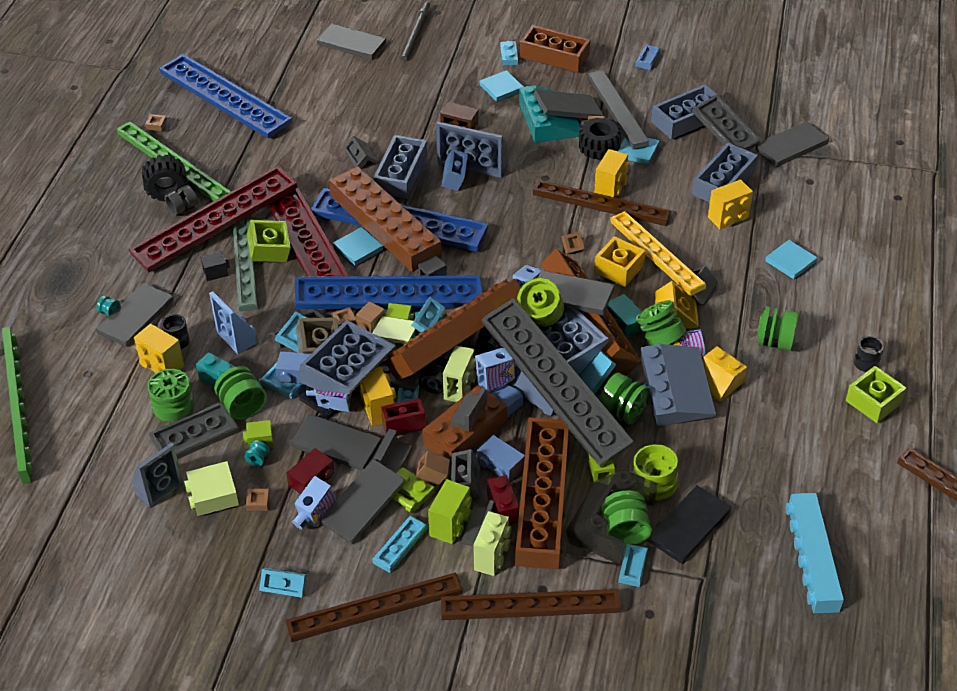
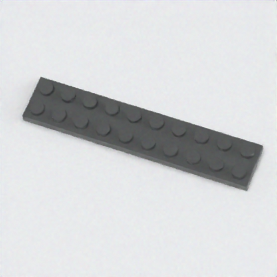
(558, 383)

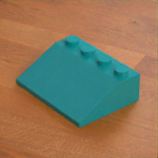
(542, 126)

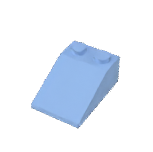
(232, 326)

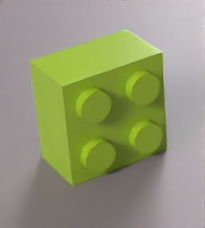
(268, 241)
(875, 394)
(449, 511)

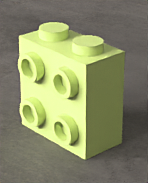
(395, 330)
(459, 373)
(211, 488)
(492, 543)

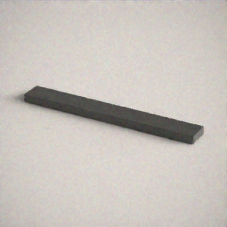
(618, 110)

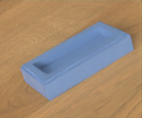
(647, 57)

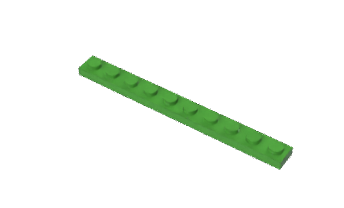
(152, 148)
(17, 407)

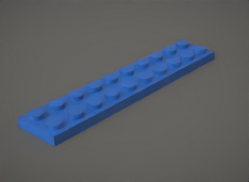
(226, 96)
(448, 229)
(357, 291)

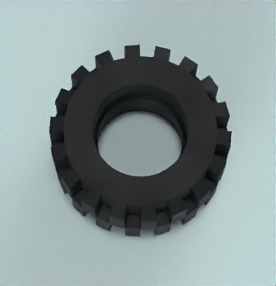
(598, 136)
(163, 167)

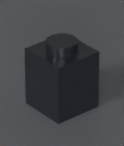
(215, 266)

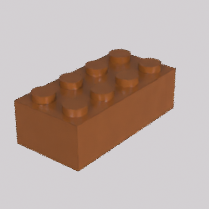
(555, 48)
(446, 439)

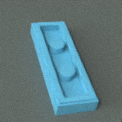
(399, 544)

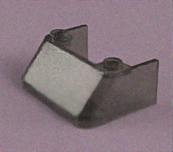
(589, 528)

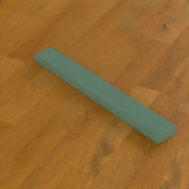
(244, 267)

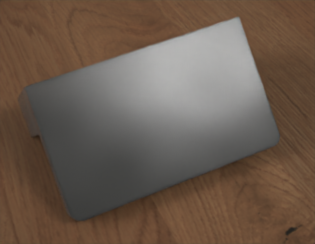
(359, 152)
(707, 277)
(469, 410)
(392, 452)
(475, 523)

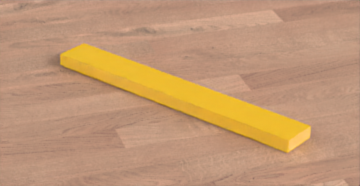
(658, 253)

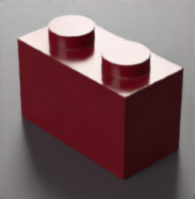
(404, 416)
(312, 465)
(504, 500)

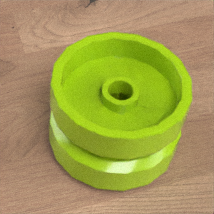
(541, 301)

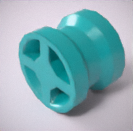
(106, 305)
(256, 454)

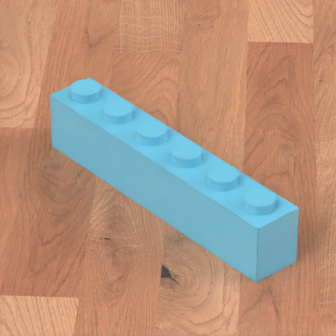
(814, 553)

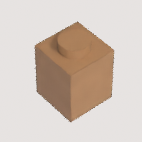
(369, 316)
(433, 468)

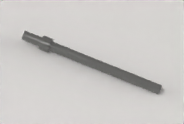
(422, 15)

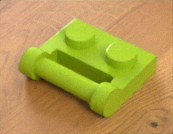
(415, 489)

